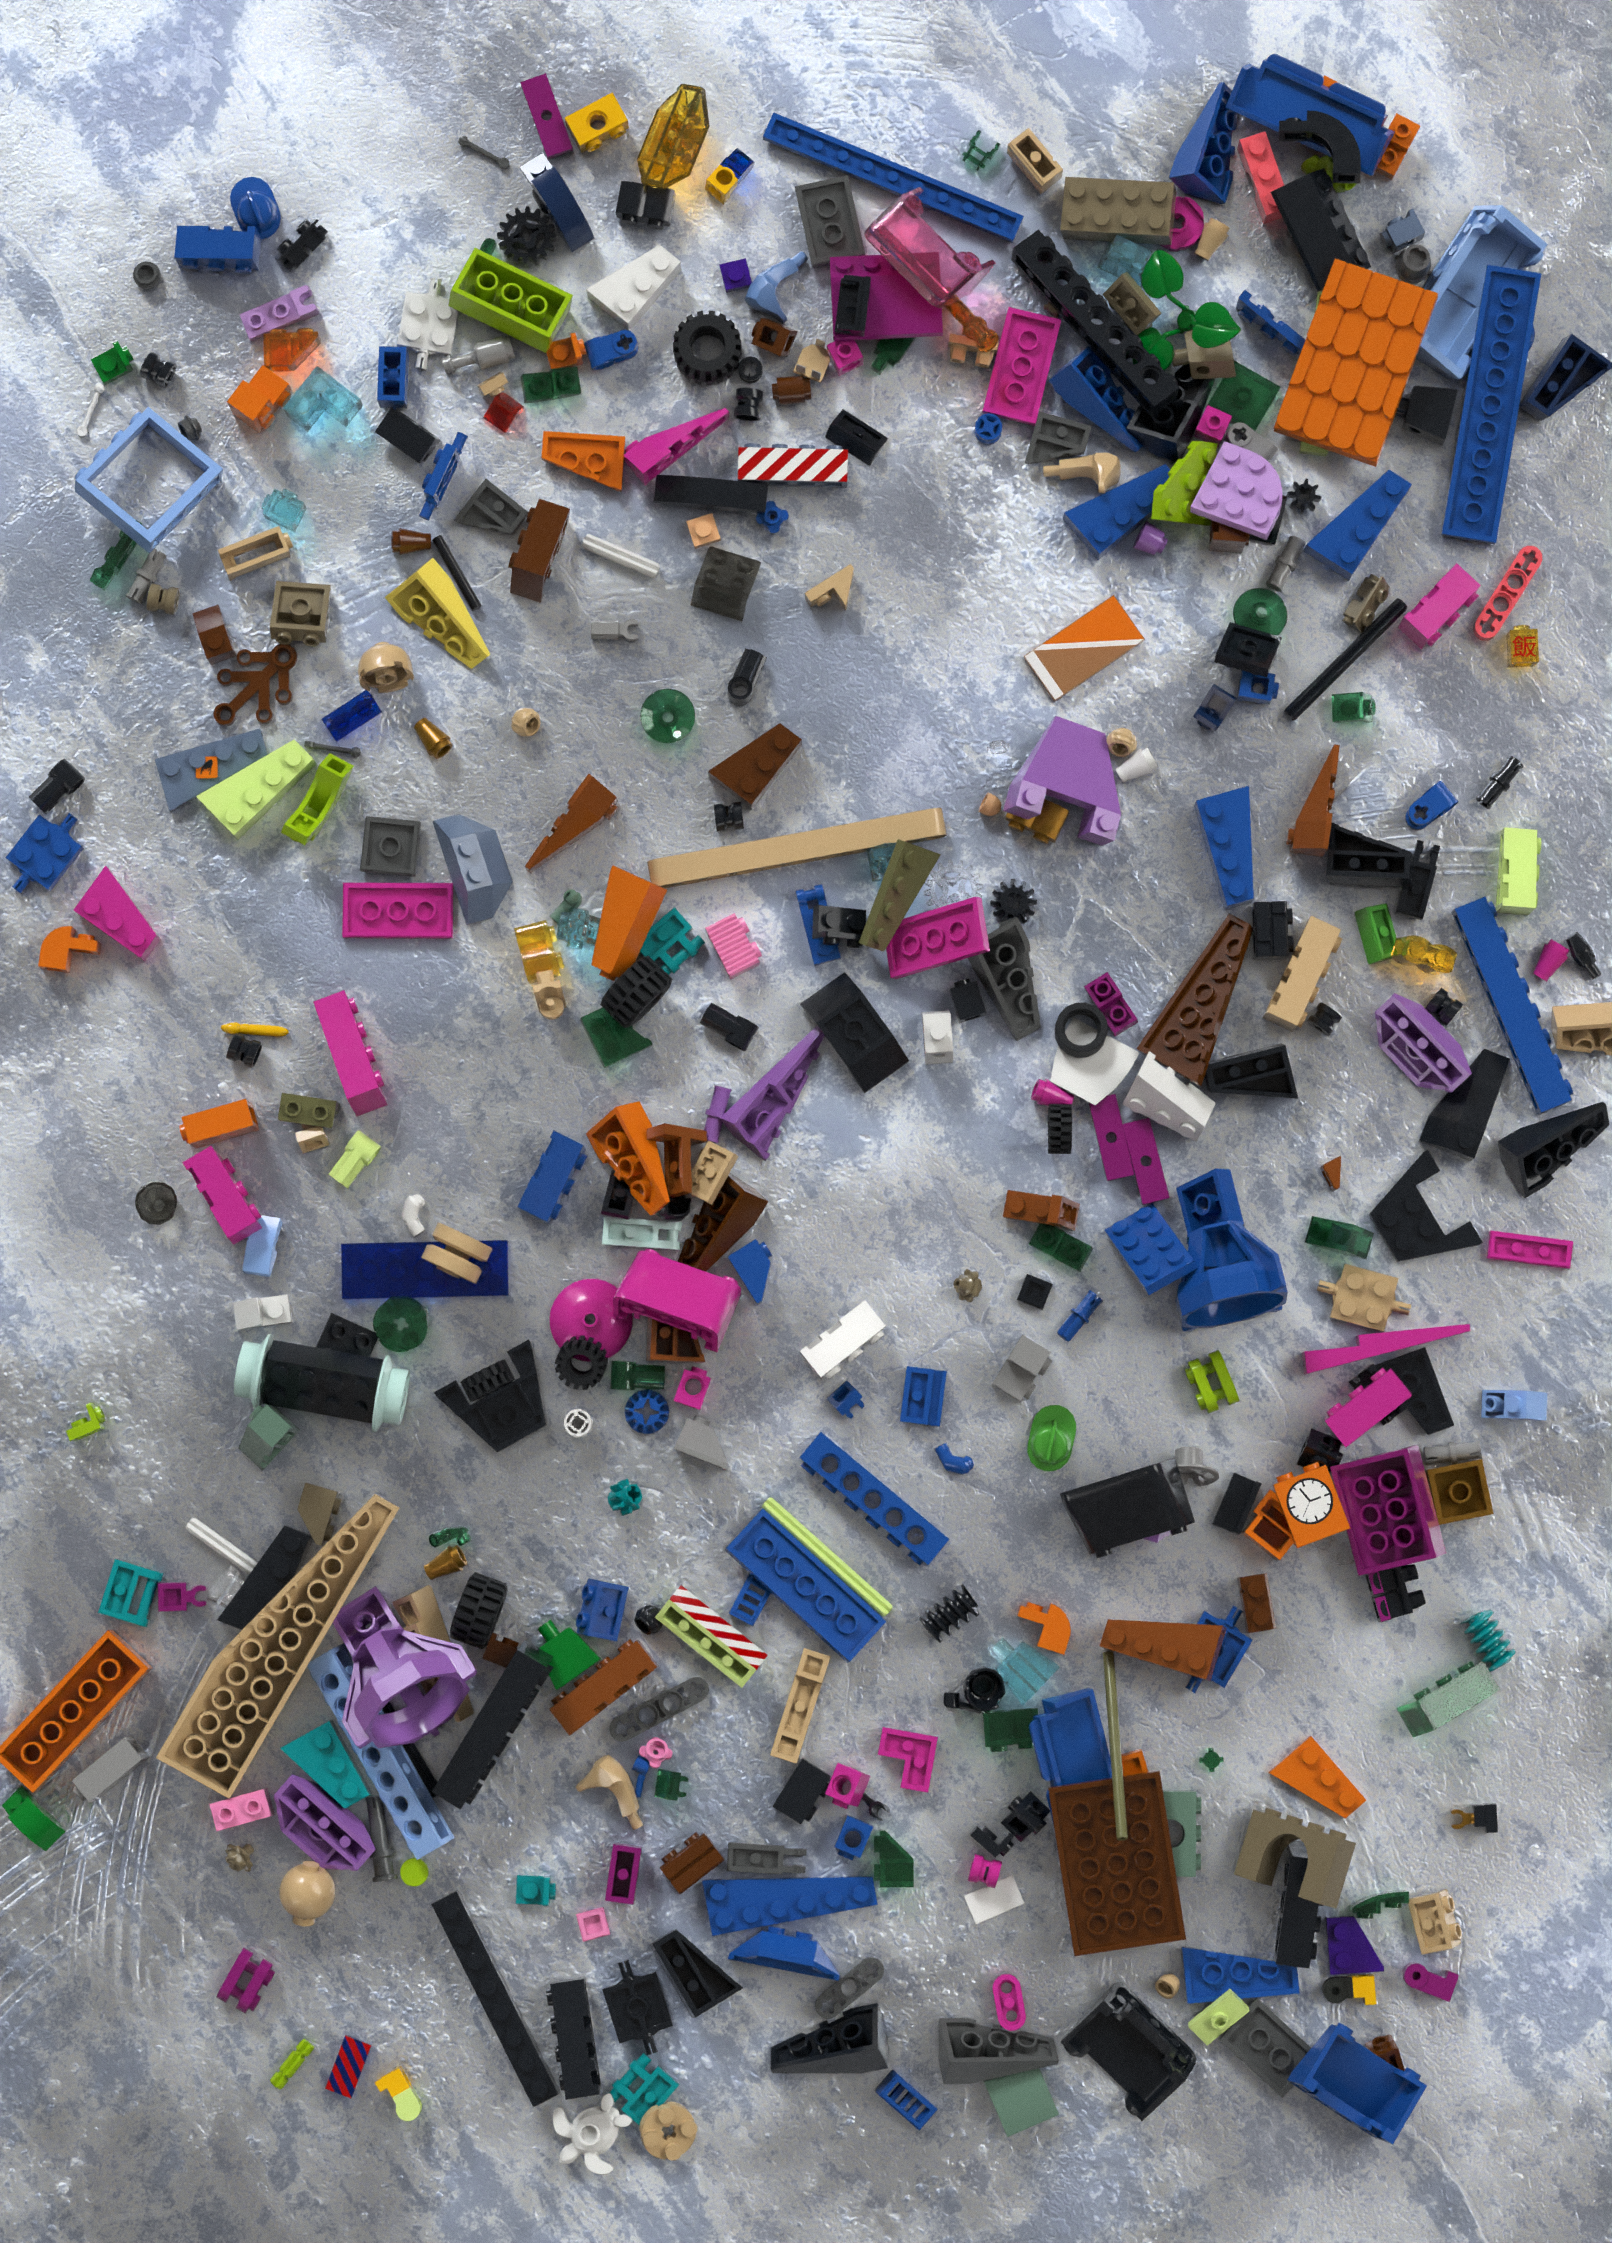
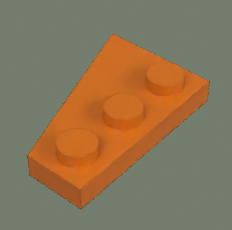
(587, 455)
(1319, 1778)

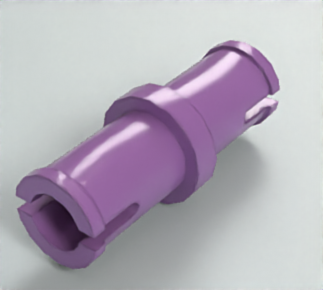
(715, 1112)

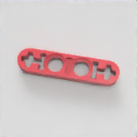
(1505, 591)

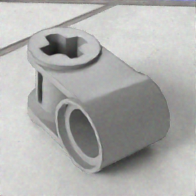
(1251, 440)

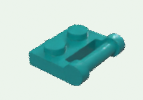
(121, 1590)

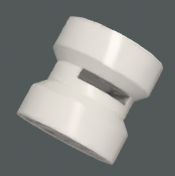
(581, 1425)

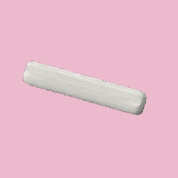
(621, 556)
(221, 1545)

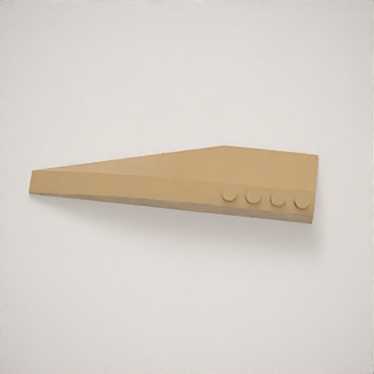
(267, 1658)

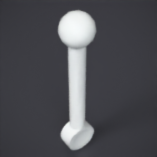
(82, 430)

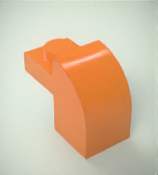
(59, 946)
(1055, 1628)

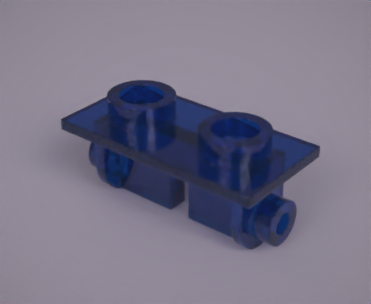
(351, 715)

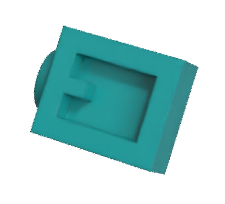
(535, 1890)

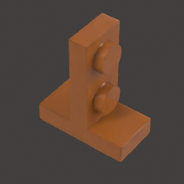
(677, 1154)
(1041, 1209)

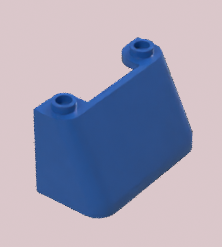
(1358, 2084)

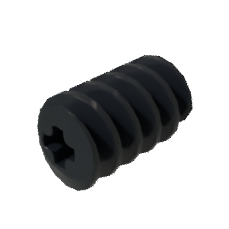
(949, 1614)

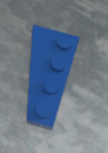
(1213, 1973)

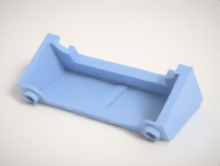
(1486, 238)

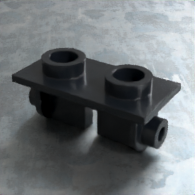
(307, 235)

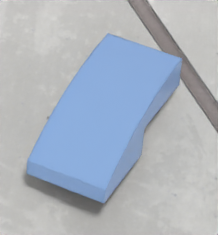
(260, 1247)

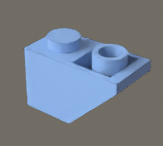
(1514, 1405)

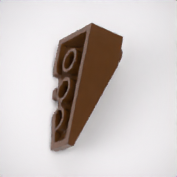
(722, 1223)

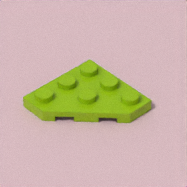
(1174, 498)

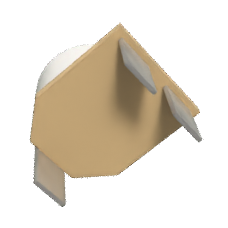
(813, 361)

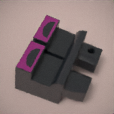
(1398, 1602)

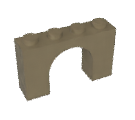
(1327, 1854)

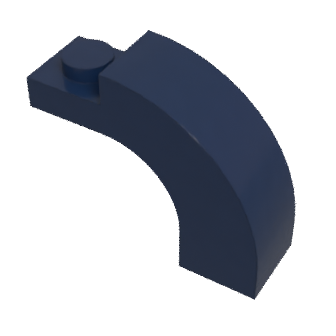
(558, 201)

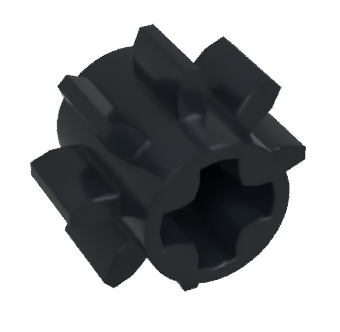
(1303, 504)

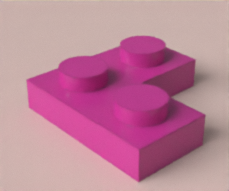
(916, 1750)

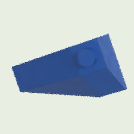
(1204, 157)

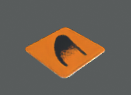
(210, 768)

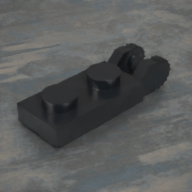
(1414, 899)

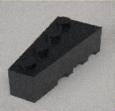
(268, 1577)
(1299, 1916)

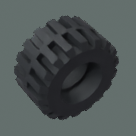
(701, 326)
(636, 991)
(478, 1610)

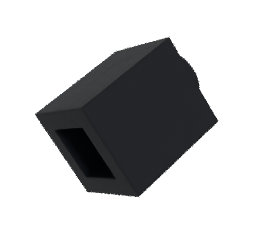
(967, 1000)

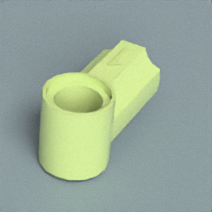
(358, 1154)

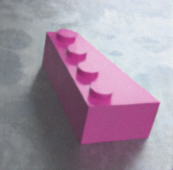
(349, 1052)

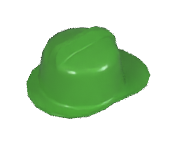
(1051, 1438)

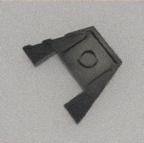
(1408, 1222)
(506, 1413)

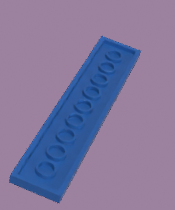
(1491, 404)

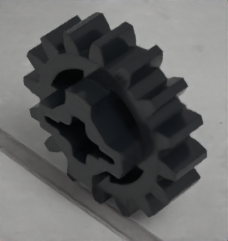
(517, 240)

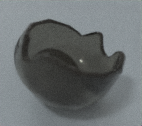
(156, 1202)

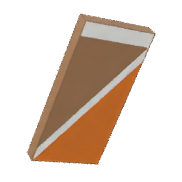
(1084, 648)

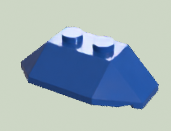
(786, 1952)

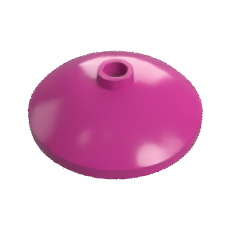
(587, 1298)

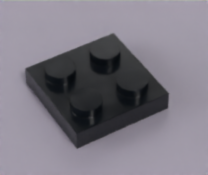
(1248, 649)

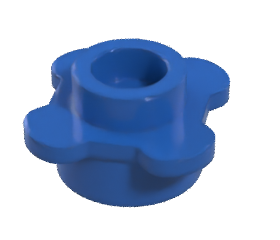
(772, 524)

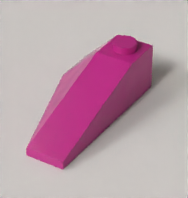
(664, 448)

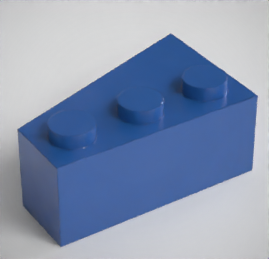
(218, 248)
(553, 1178)

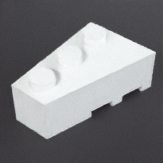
(635, 286)
(1168, 1100)
(843, 1341)

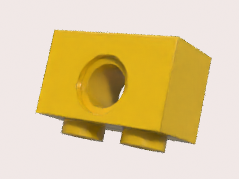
(604, 109)

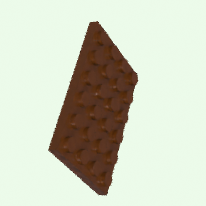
(1115, 1888)

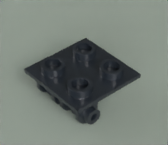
(347, 1337)

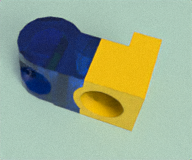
(729, 175)

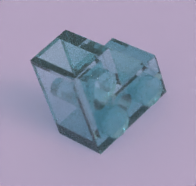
(321, 394)

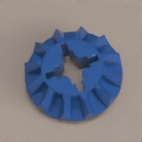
(657, 1403)

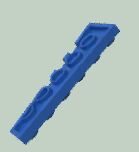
(763, 1902)

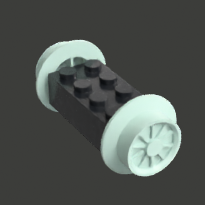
(322, 1382)

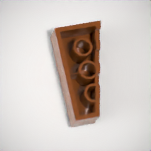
(1175, 1646)

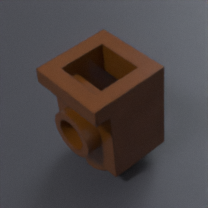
(762, 337)
(500, 1651)

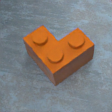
(260, 399)

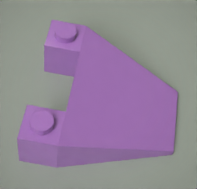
(1073, 767)

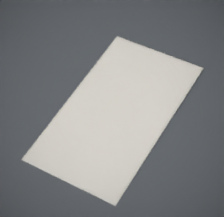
(993, 1901)

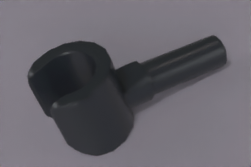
(951, 1700)
(874, 1806)

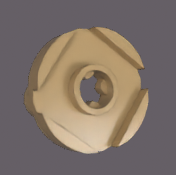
(673, 2145)

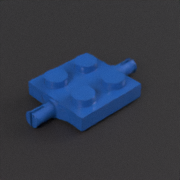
(437, 482)
(44, 852)
(1231, 1651)

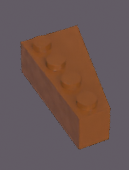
(603, 1687)

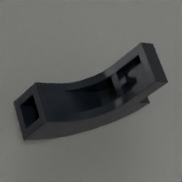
(1332, 136)

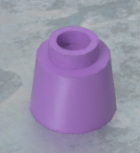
(1150, 539)

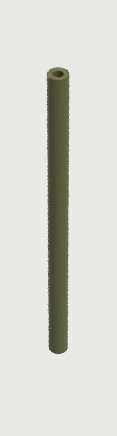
(1115, 1746)

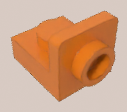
(566, 352)

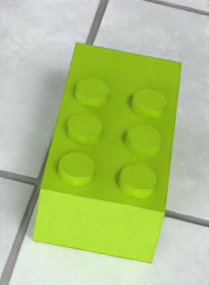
(510, 300)

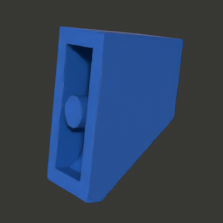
(753, 1267)

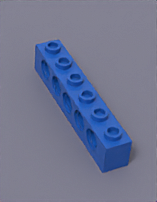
(933, 1539)

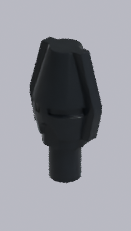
(1583, 954)

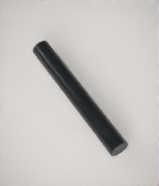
(456, 572)

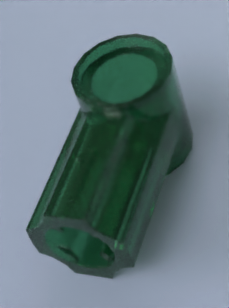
(629, 1375)

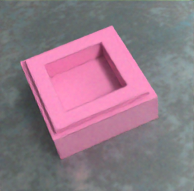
(593, 1924)

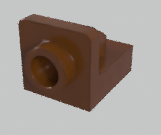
(1386, 2049)

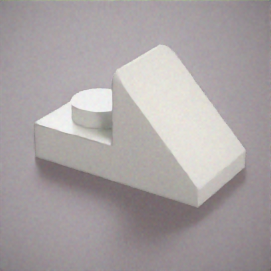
(262, 1312)

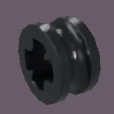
(758, 370)

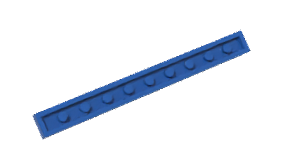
(892, 177)

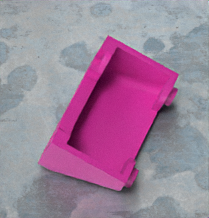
(678, 1297)

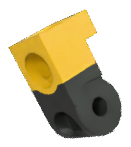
(1354, 1986)

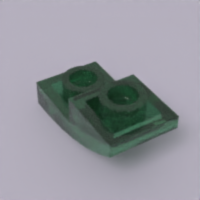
(550, 385)
(1061, 1246)
(1371, 1904)

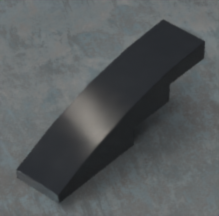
(710, 493)

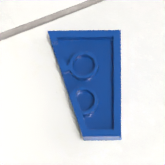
(1264, 318)

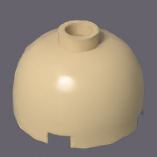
(385, 668)

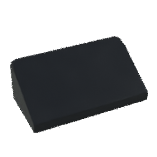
(856, 436)

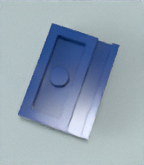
(923, 1396)

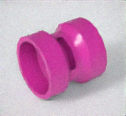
(978, 1870)

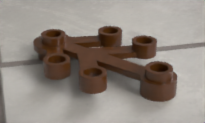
(257, 682)

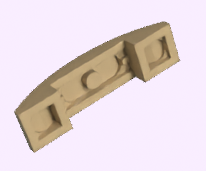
(800, 1706)

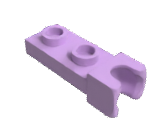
(279, 313)

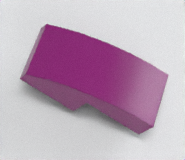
(1110, 1001)

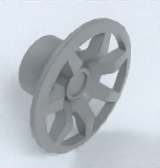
(1191, 1466)

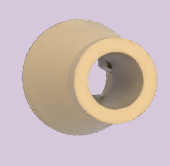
(1212, 236)

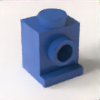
(1248, 681)

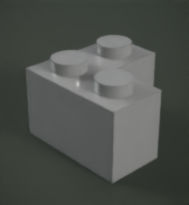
(1021, 1369)

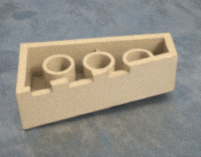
(1302, 974)

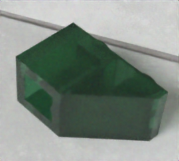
(1339, 1237)
(895, 1863)

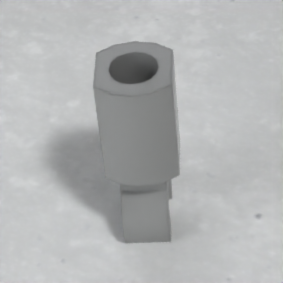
(613, 630)

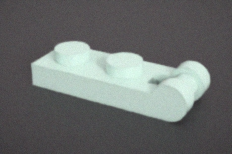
(640, 1233)

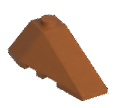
(586, 811)
(1313, 824)

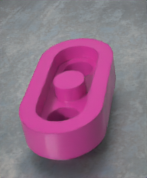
(1009, 2001)

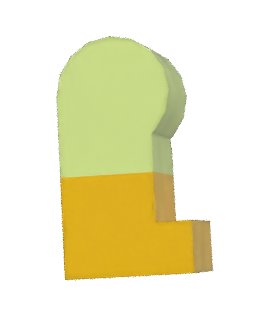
(403, 2093)

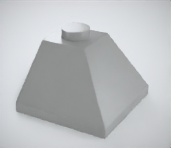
(701, 1442)

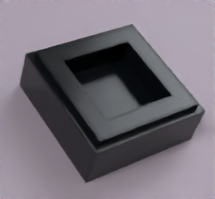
(1034, 1292)

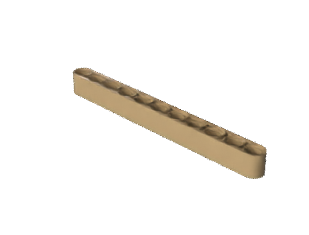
(795, 848)

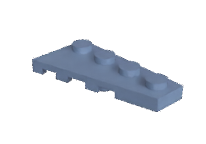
(179, 769)

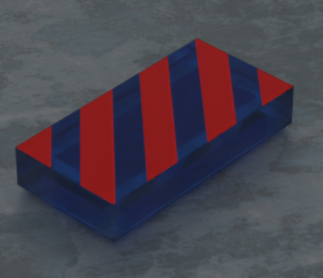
(348, 2066)

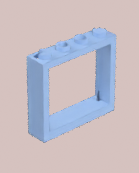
(178, 511)

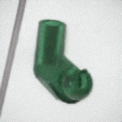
(447, 1534)

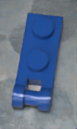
(820, 953)

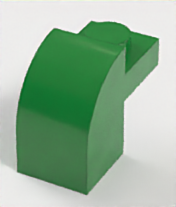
(32, 1819)

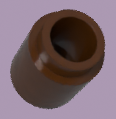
(791, 390)

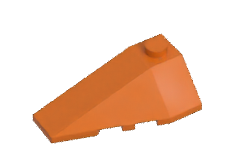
(623, 1144)

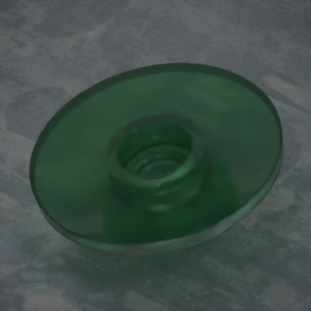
(1247, 613)
(665, 702)

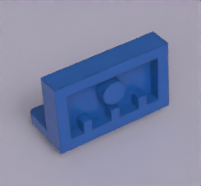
(601, 1609)

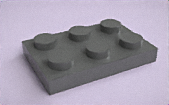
(829, 220)
(1266, 2046)

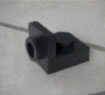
(987, 1839)

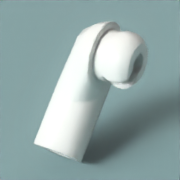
(410, 1213)

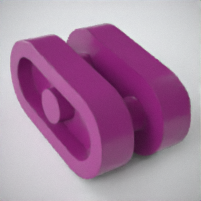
(249, 1997)

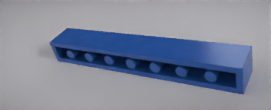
(1511, 1005)

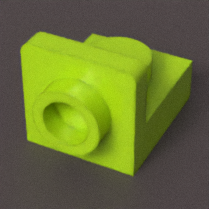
(83, 1427)

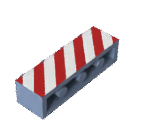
(793, 466)

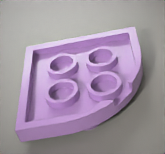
(1240, 492)

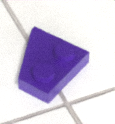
(1349, 1947)

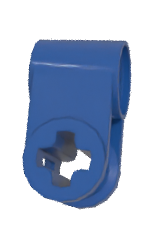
(608, 349)
(1433, 804)

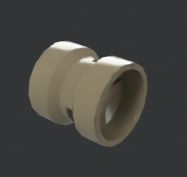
(163, 599)

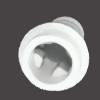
(1137, 765)

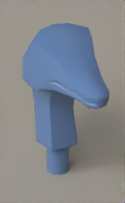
(762, 291)

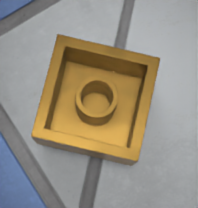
(1459, 1491)

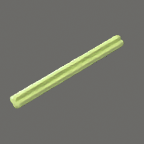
(827, 1557)

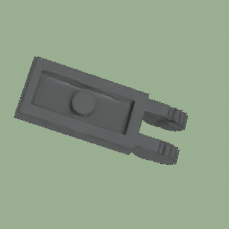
(762, 1858)

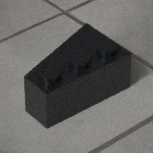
(1366, 861)
(1253, 1073)

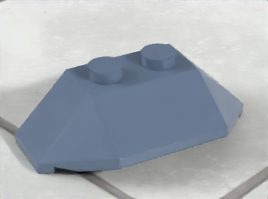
(474, 865)

